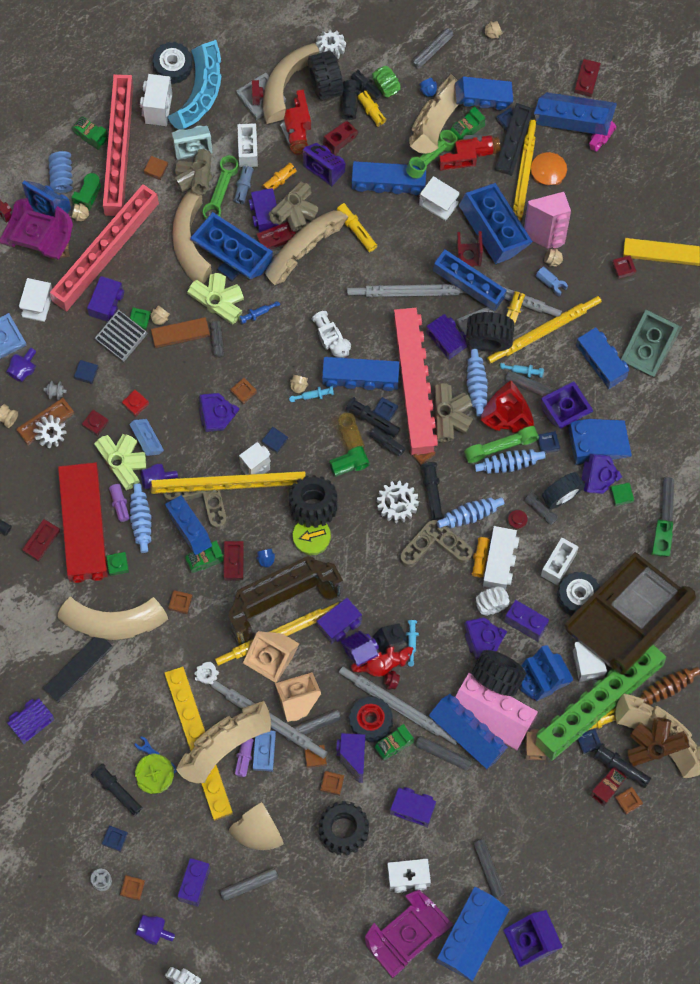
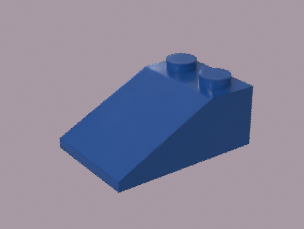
(44, 199)
(598, 437)

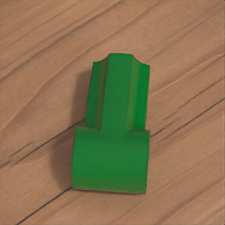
(354, 460)

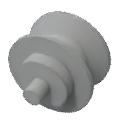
(55, 390)

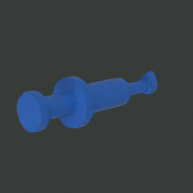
(257, 312)

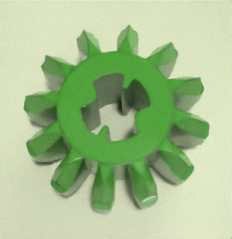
(386, 81)

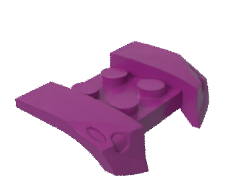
(38, 230)
(407, 933)

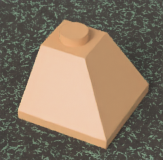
(270, 654)
(298, 696)

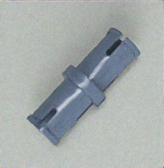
(243, 184)

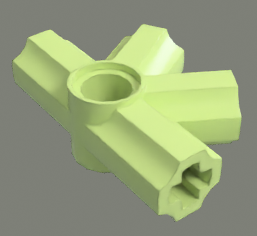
(217, 291)
(122, 452)

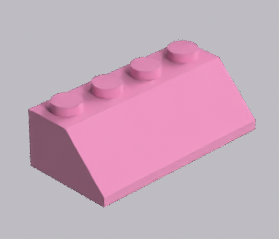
(548, 220)
(501, 713)

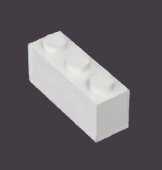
(501, 558)

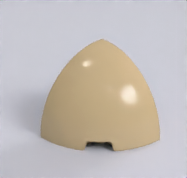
(256, 830)

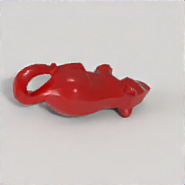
(384, 663)

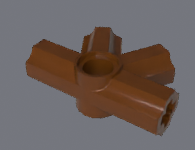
(659, 735)

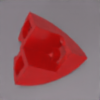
(507, 410)

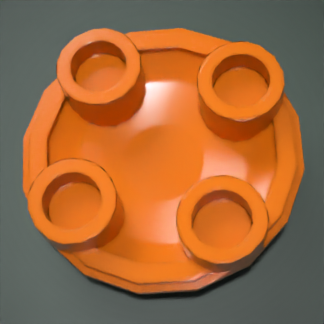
(548, 169)

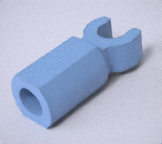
(551, 280)

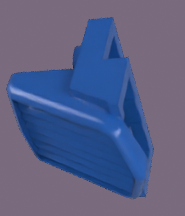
(544, 674)

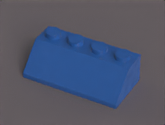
(574, 113)
(500, 227)
(233, 246)
(473, 934)

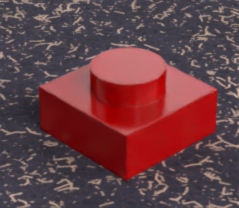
(135, 403)

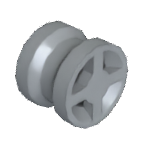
(98, 876)

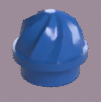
(428, 87)
(266, 557)

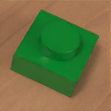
(117, 563)

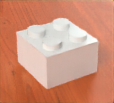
(157, 99)

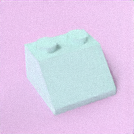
(190, 141)

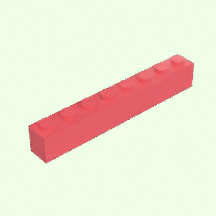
(118, 144)
(104, 247)
(414, 381)

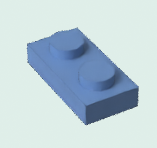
(146, 437)
(264, 751)

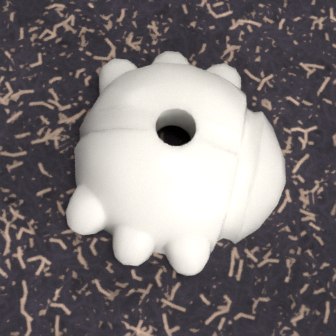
(339, 346)
(205, 670)

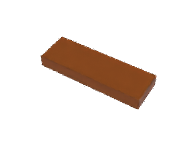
(180, 332)
(59, 409)

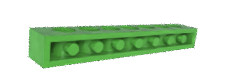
(554, 746)

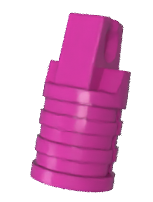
(598, 140)

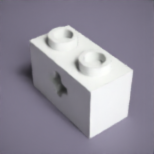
(247, 145)
(255, 460)
(559, 561)
(417, 868)

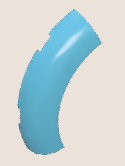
(205, 86)

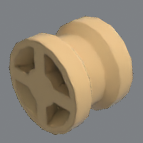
(8, 416)

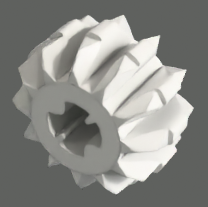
(332, 42)
(52, 438)
(492, 600)

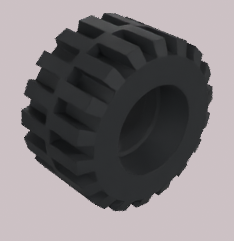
(325, 75)
(490, 331)
(309, 489)
(499, 673)
(345, 811)

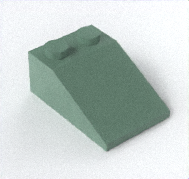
(651, 342)

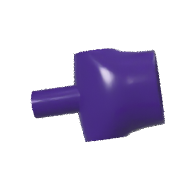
(20, 366)
(155, 472)
(152, 929)

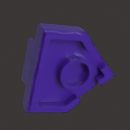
(216, 412)
(599, 473)
(483, 636)

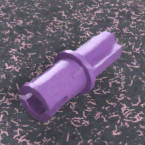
(119, 502)
(243, 758)

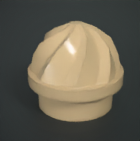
(493, 30)
(79, 212)
(553, 257)
(159, 315)
(298, 383)

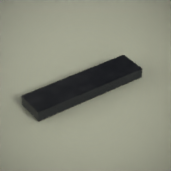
(514, 139)
(77, 668)

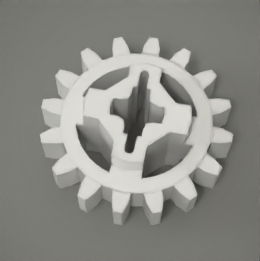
(392, 497)
(182, 977)

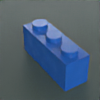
(484, 93)
(602, 357)
(188, 525)

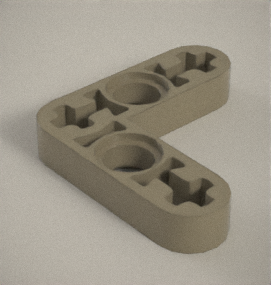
(207, 496)
(432, 538)

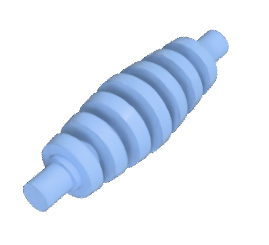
(477, 382)
(510, 461)
(470, 512)
(140, 518)

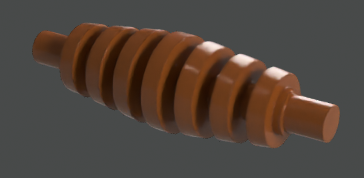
(669, 685)

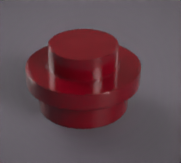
(517, 519)
(391, 680)

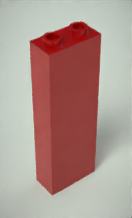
(83, 522)

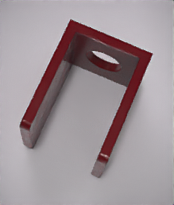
(476, 248)

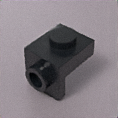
(389, 637)

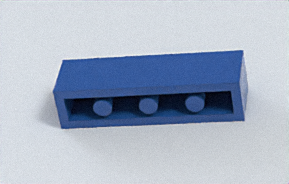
(385, 177)
(469, 280)
(360, 373)
(468, 731)

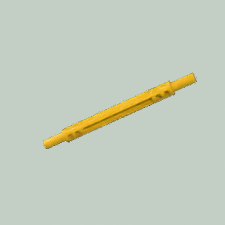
(524, 171)
(546, 328)
(287, 629)

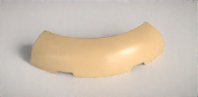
(273, 99)
(433, 117)
(302, 243)
(191, 261)
(112, 624)
(633, 711)
(222, 739)

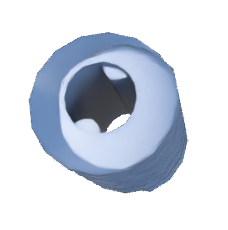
(60, 171)

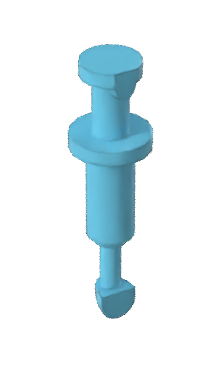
(524, 370)
(313, 394)
(412, 640)

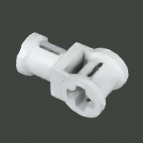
(327, 331)

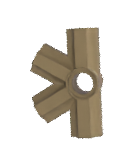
(194, 174)
(295, 208)
(454, 408)

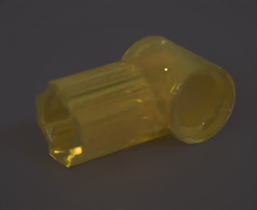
(351, 433)

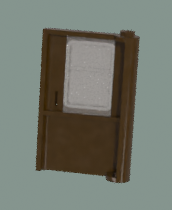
(629, 613)

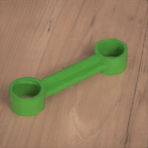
(427, 158)
(222, 185)
(478, 452)

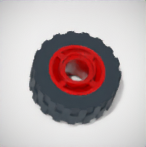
(371, 707)

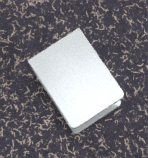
(439, 198)
(36, 300)
(588, 664)

